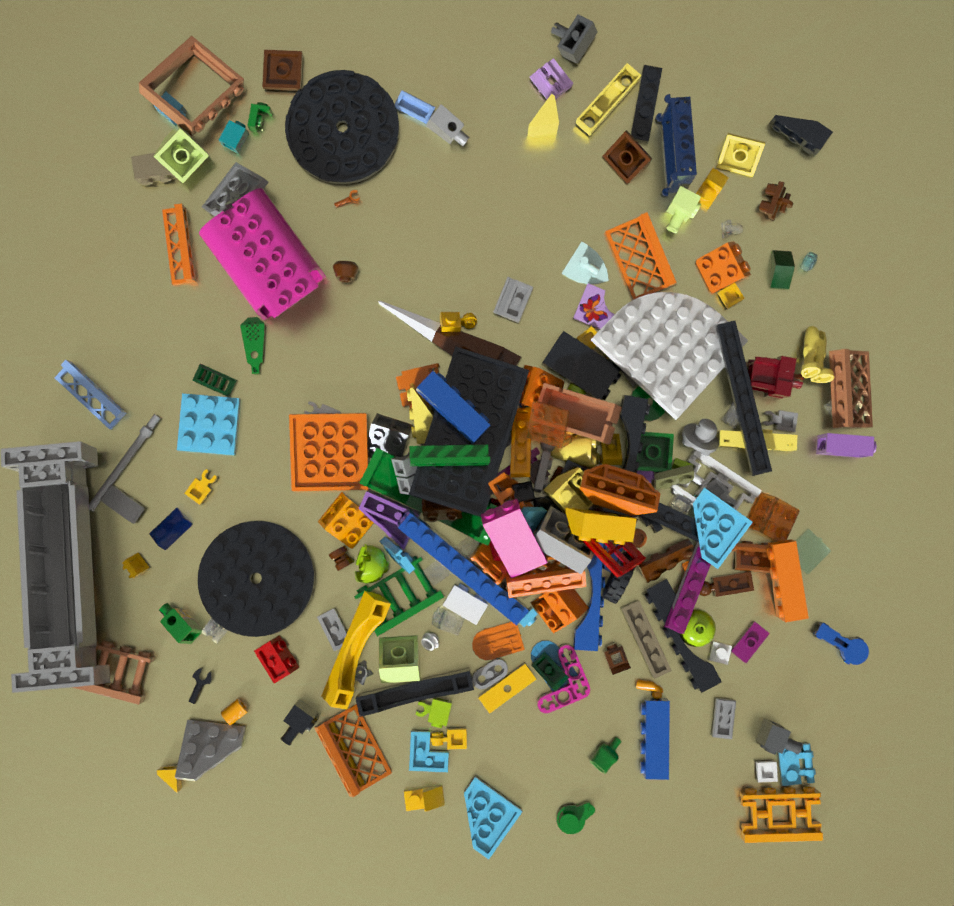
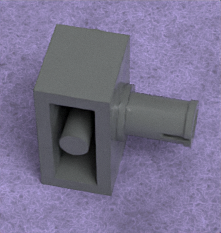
(575, 38)
(776, 738)

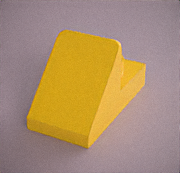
(711, 187)
(611, 453)
(167, 774)
(424, 798)

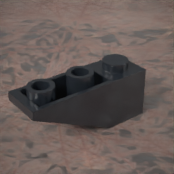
(805, 132)

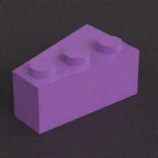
(386, 514)

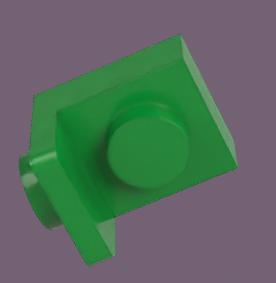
(255, 118)

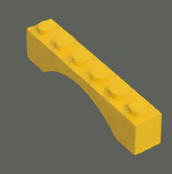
(341, 681)

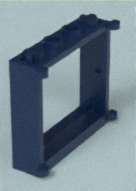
(678, 143)

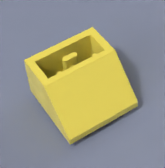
(566, 491)

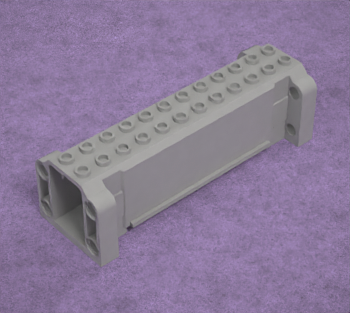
(56, 566)

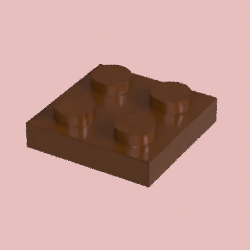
(282, 70)

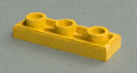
(497, 695)

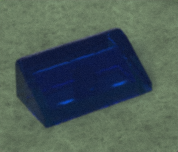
(170, 529)

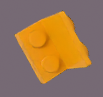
(345, 521)

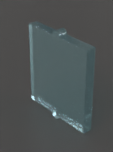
(810, 551)

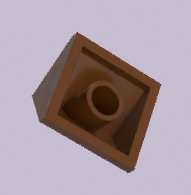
(627, 157)

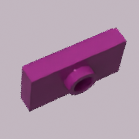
(749, 642)

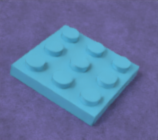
(208, 424)

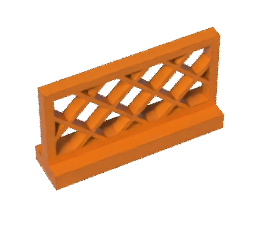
(653, 246)
(545, 580)
(340, 762)

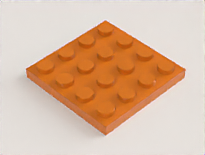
(328, 451)

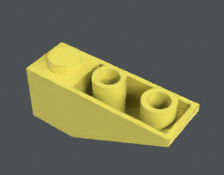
(420, 413)

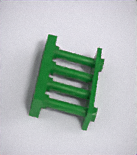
(415, 604)

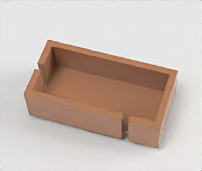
(587, 415)

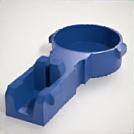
(854, 653)

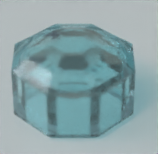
(809, 261)

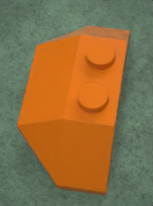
(620, 490)

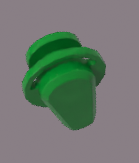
(574, 817)

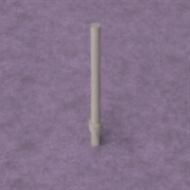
(145, 432)

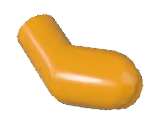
(650, 686)

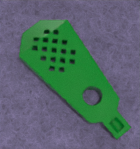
(253, 345)

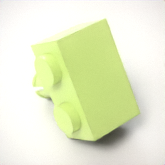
(682, 207)

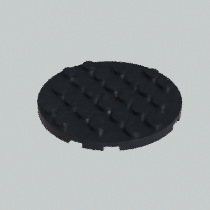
(338, 99)
(260, 607)

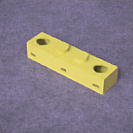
(608, 99)
(773, 441)

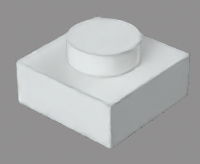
(719, 652)
(766, 771)

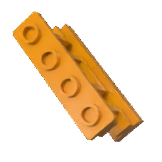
(781, 830)

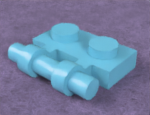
(790, 768)

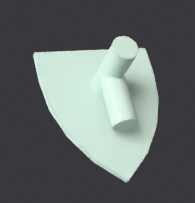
(586, 266)

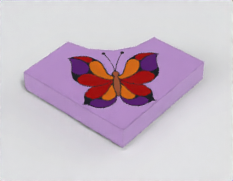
(592, 308)

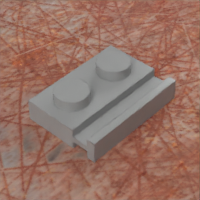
(513, 299)

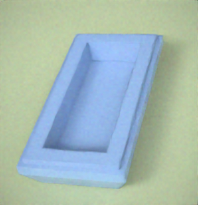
(414, 107)

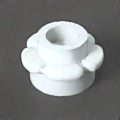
(430, 641)

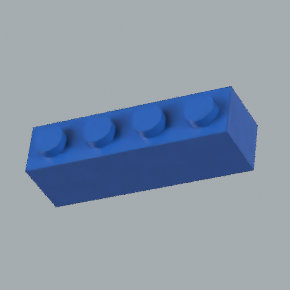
(453, 407)
(656, 738)

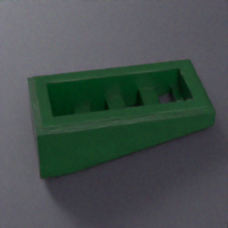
(199, 373)

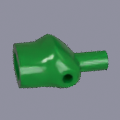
(606, 756)

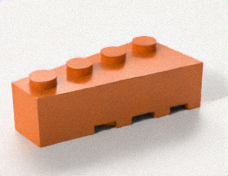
(787, 581)

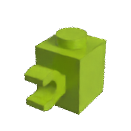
(438, 711)

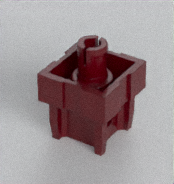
(774, 376)

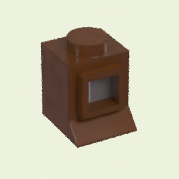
(616, 658)

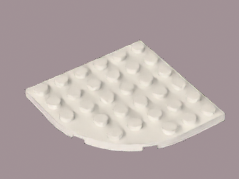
(666, 346)

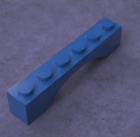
(587, 631)

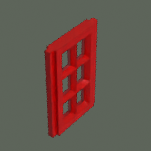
(609, 562)

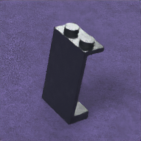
(582, 366)

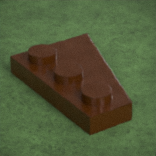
(653, 568)

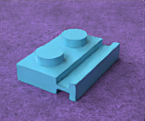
(398, 555)

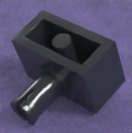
(300, 719)

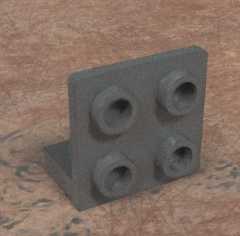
(388, 435)

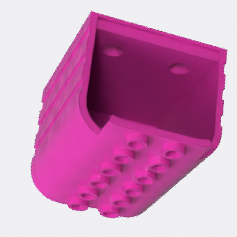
(262, 254)

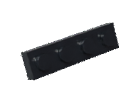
(646, 103)

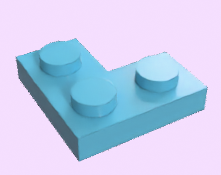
(422, 758)

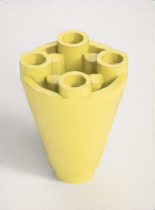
(581, 451)

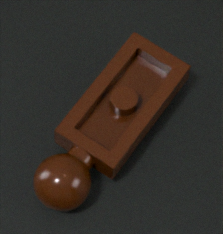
(728, 584)

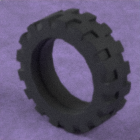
(616, 586)

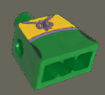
(180, 624)

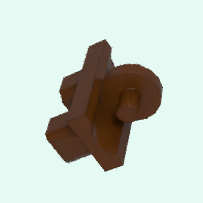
(777, 192)

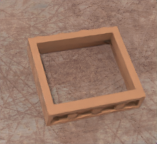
(171, 64)

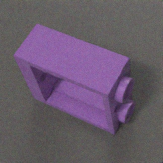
(845, 445)

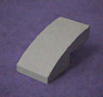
(122, 504)

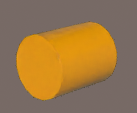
(234, 711)

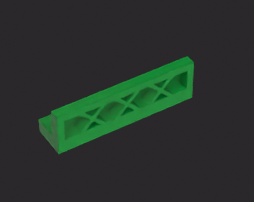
(449, 455)

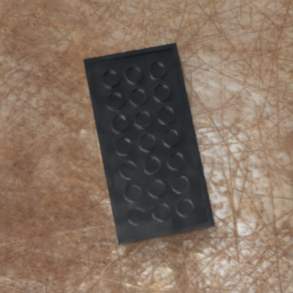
(495, 392)

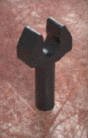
(199, 684)

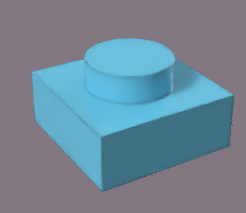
(529, 618)

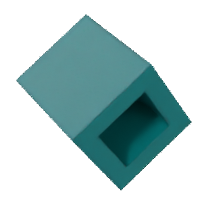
(234, 136)

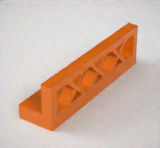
(184, 242)

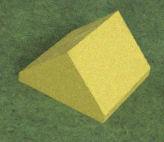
(546, 120)
(740, 154)

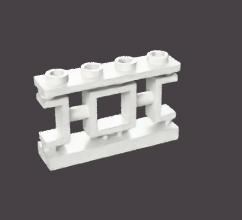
(724, 475)

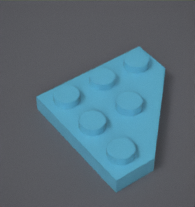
(717, 527)
(488, 816)

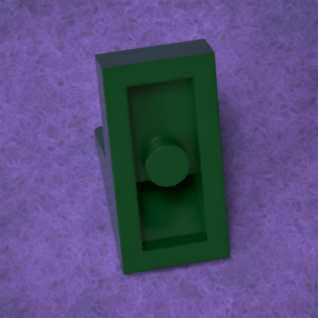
(550, 671)

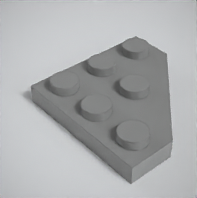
(233, 187)
(206, 747)

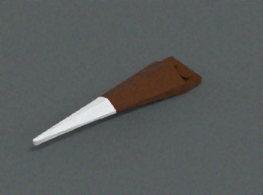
(448, 340)

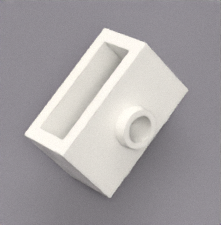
(465, 603)

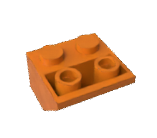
(559, 608)

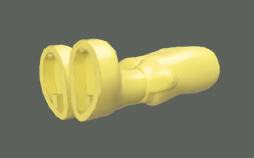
(814, 356)

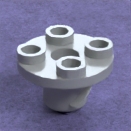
(701, 436)

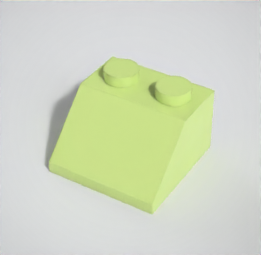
(180, 154)
(399, 659)

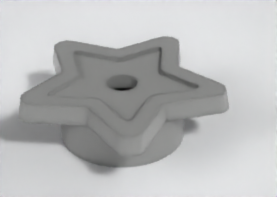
(365, 672)

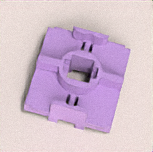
(553, 70)

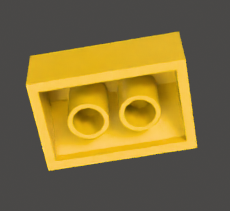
(601, 525)

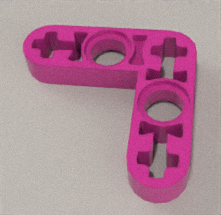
(570, 688)

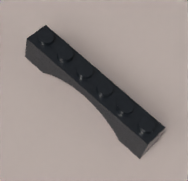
(632, 416)
(702, 672)
(402, 694)

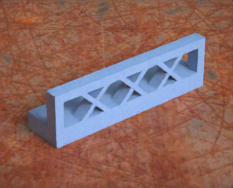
(92, 389)

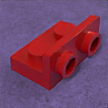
(276, 659)

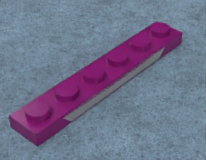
(688, 592)

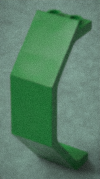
(382, 478)

